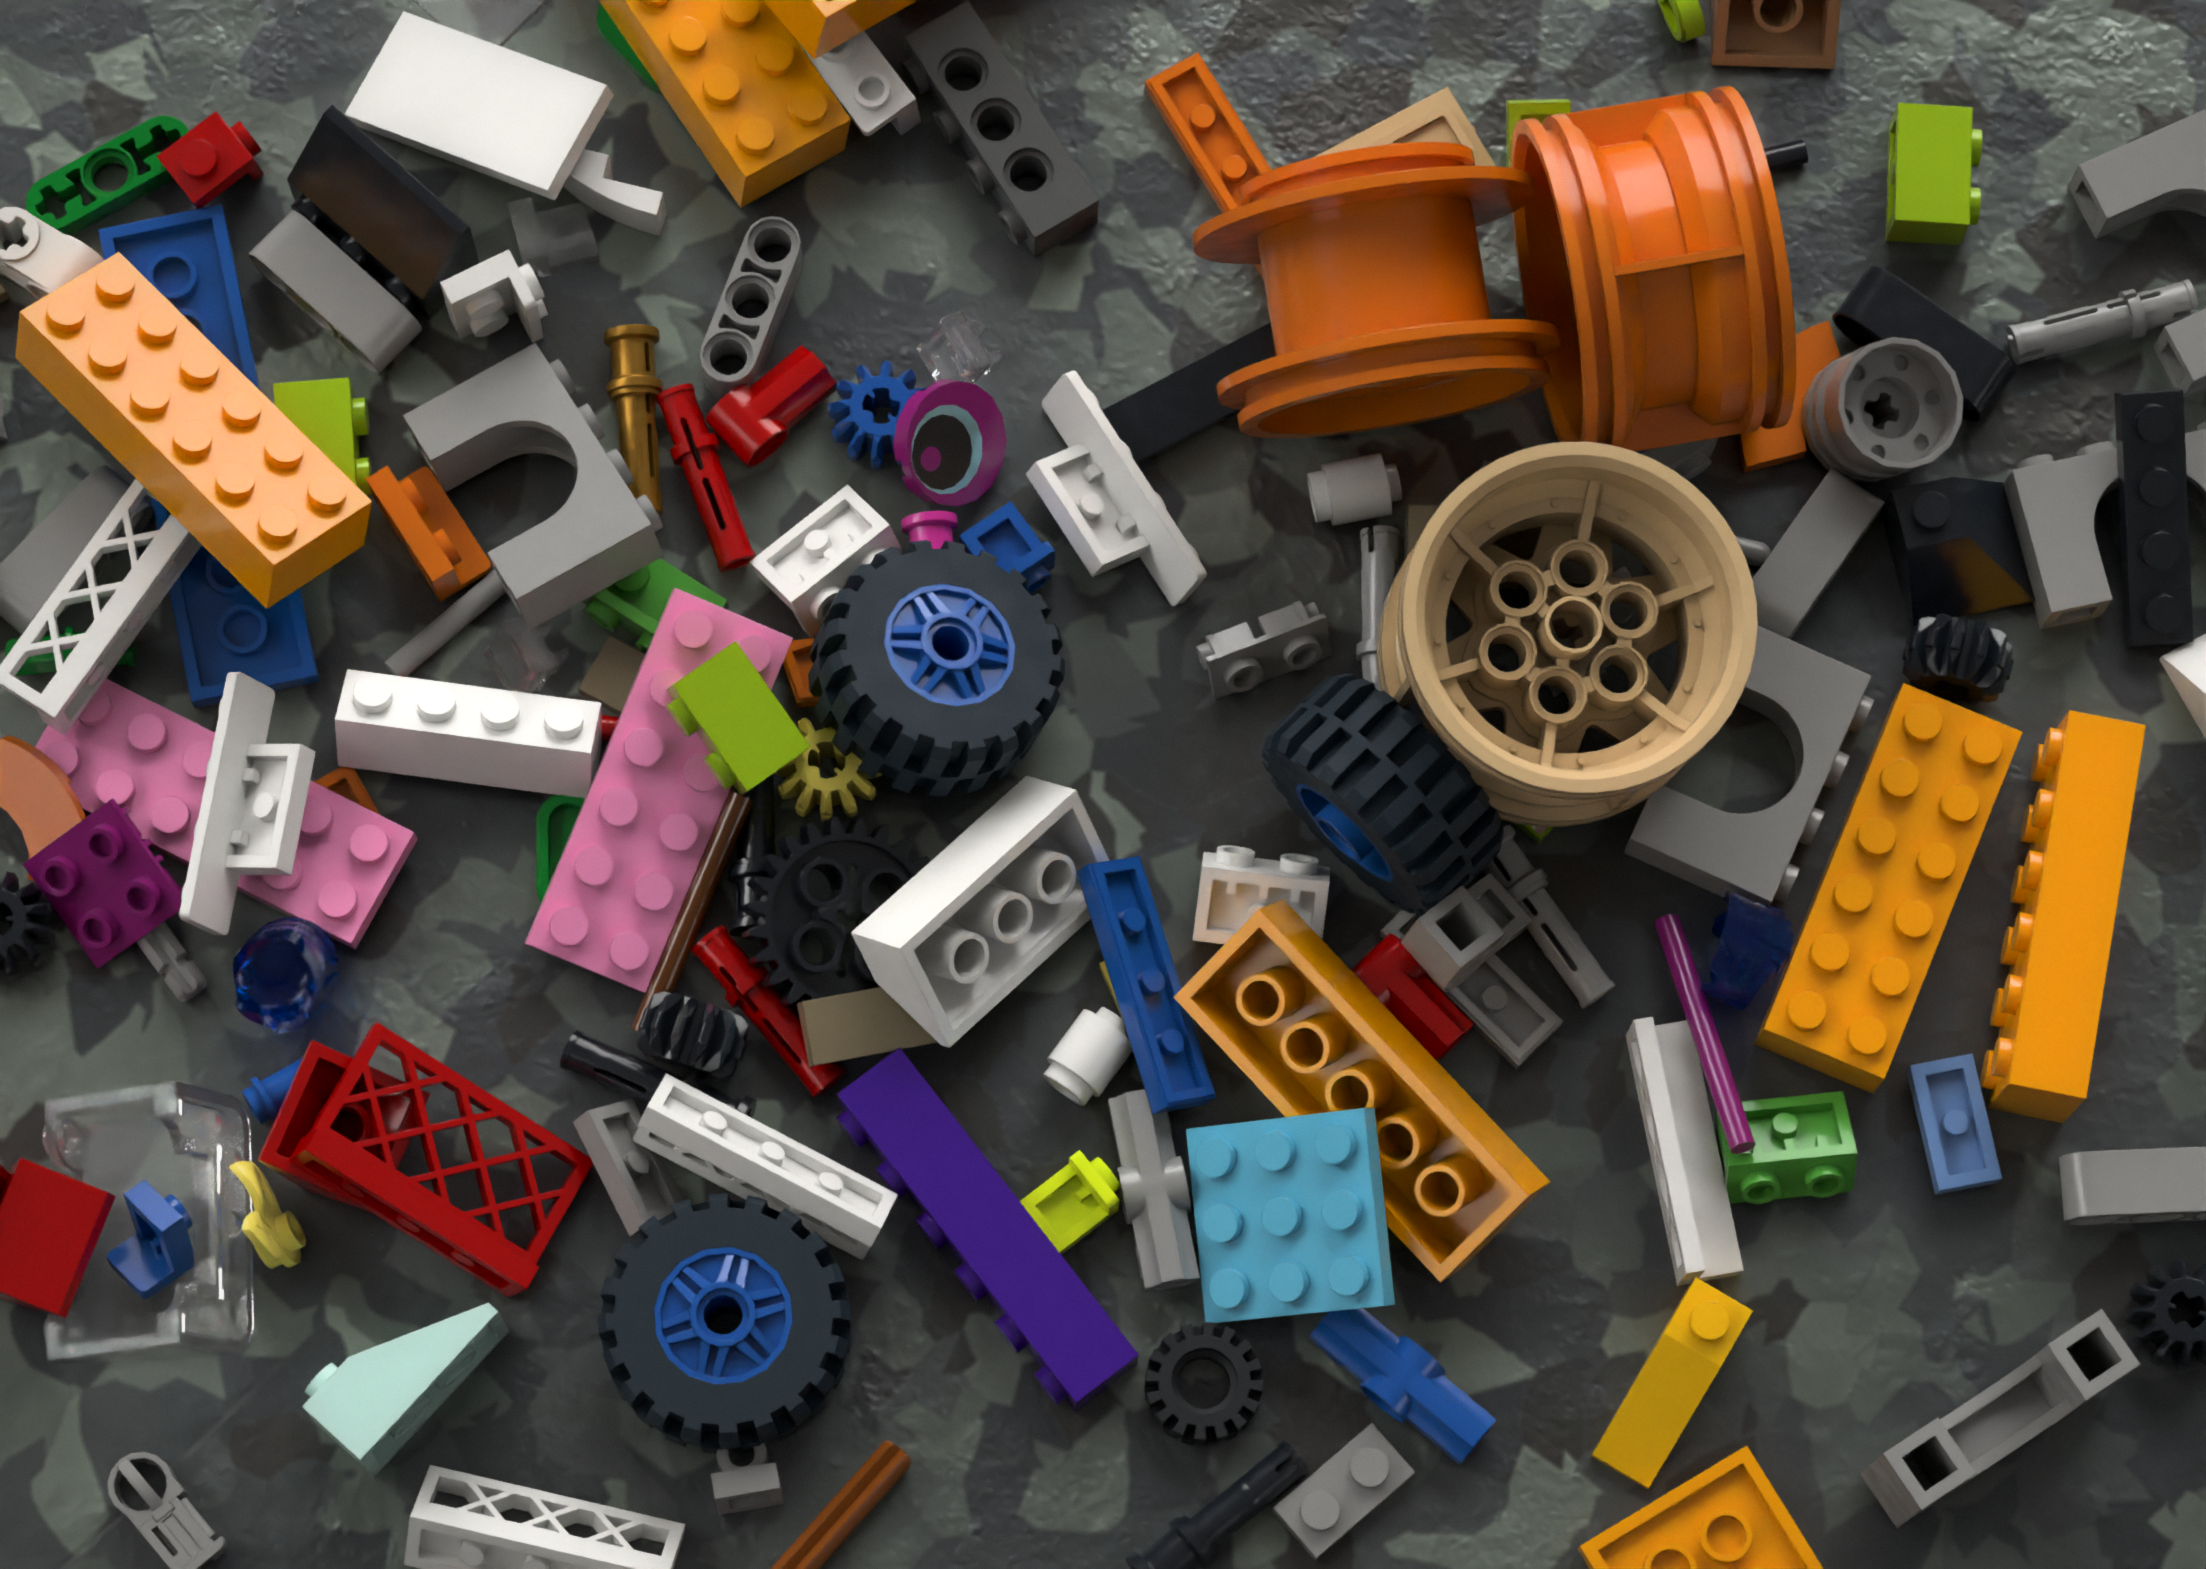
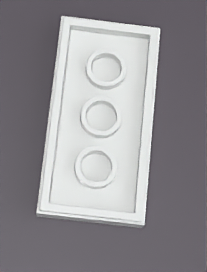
(479, 105)

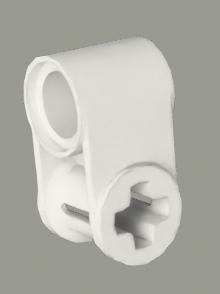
(47, 257)

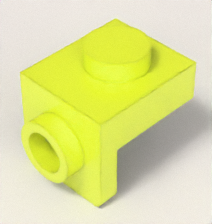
(1074, 1201)

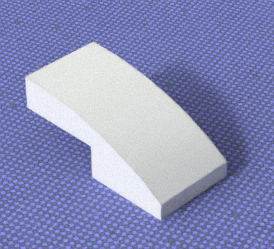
(622, 202)

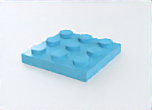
(1290, 1216)

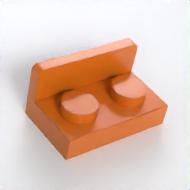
(430, 530)

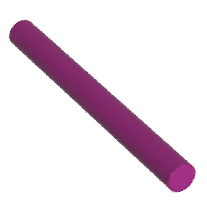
(1705, 1034)

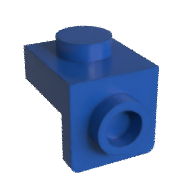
(1014, 544)
(161, 1242)

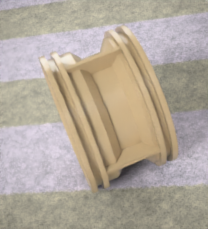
(1582, 502)

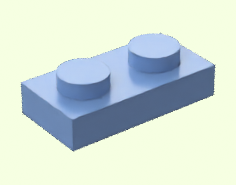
(1953, 1124)

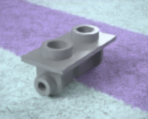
(1291, 641)

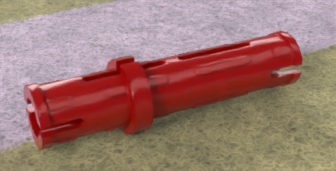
(680, 411)
(763, 1007)

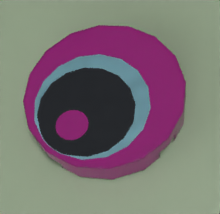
(950, 442)

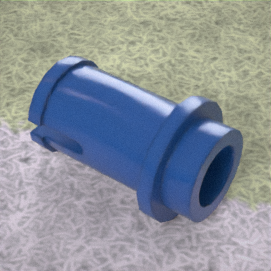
(268, 1094)

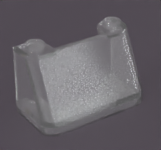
(183, 1147)

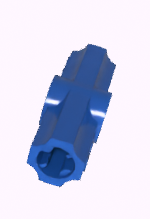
(1403, 1380)

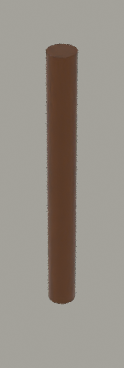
(697, 899)

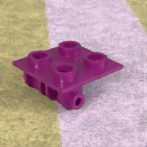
(105, 883)

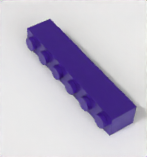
(986, 1230)

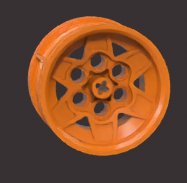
(1659, 269)

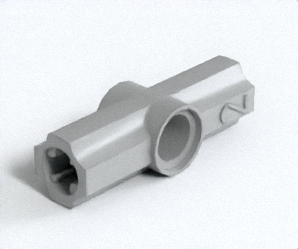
(1153, 1193)

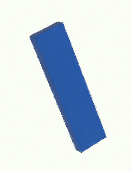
(1145, 984)

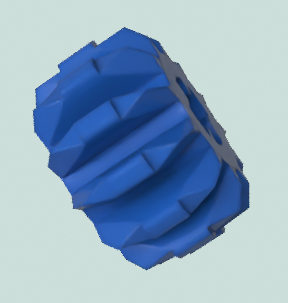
(858, 408)

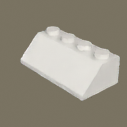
(984, 909)

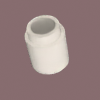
(1354, 489)
(1088, 1055)

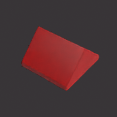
(305, 1099)
(47, 1236)

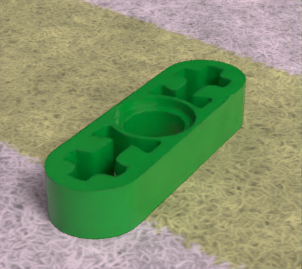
(84, 168)

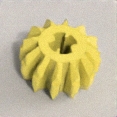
(806, 781)

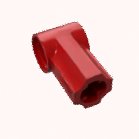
(759, 416)
(1411, 997)

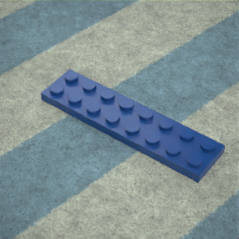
(215, 616)

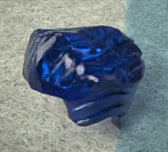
(1750, 950)
(285, 974)

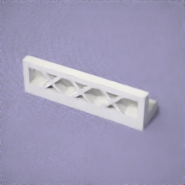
(113, 626)
(1683, 1151)
(764, 1164)
(482, 1539)

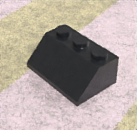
(380, 213)

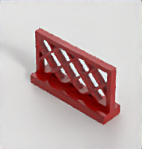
(412, 1207)

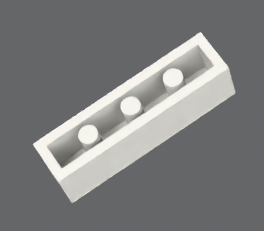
(468, 733)

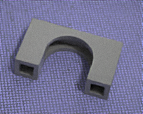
(2137, 181)
(524, 410)
(2054, 523)
(1750, 853)
(1999, 1419)

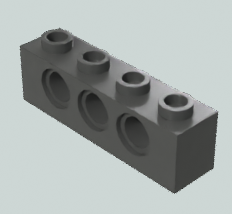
(962, 45)

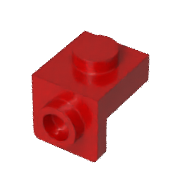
(211, 159)

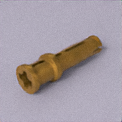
(634, 393)

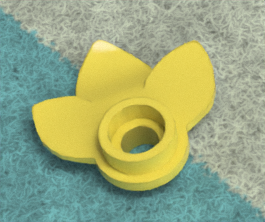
(273, 1233)

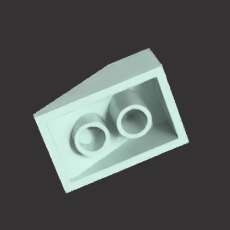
(394, 1388)

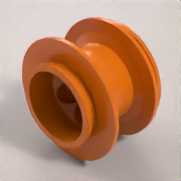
(1376, 291)

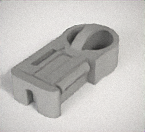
(171, 1522)

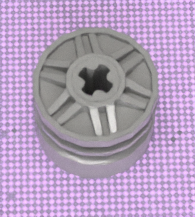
(1909, 394)

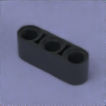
(1889, 307)

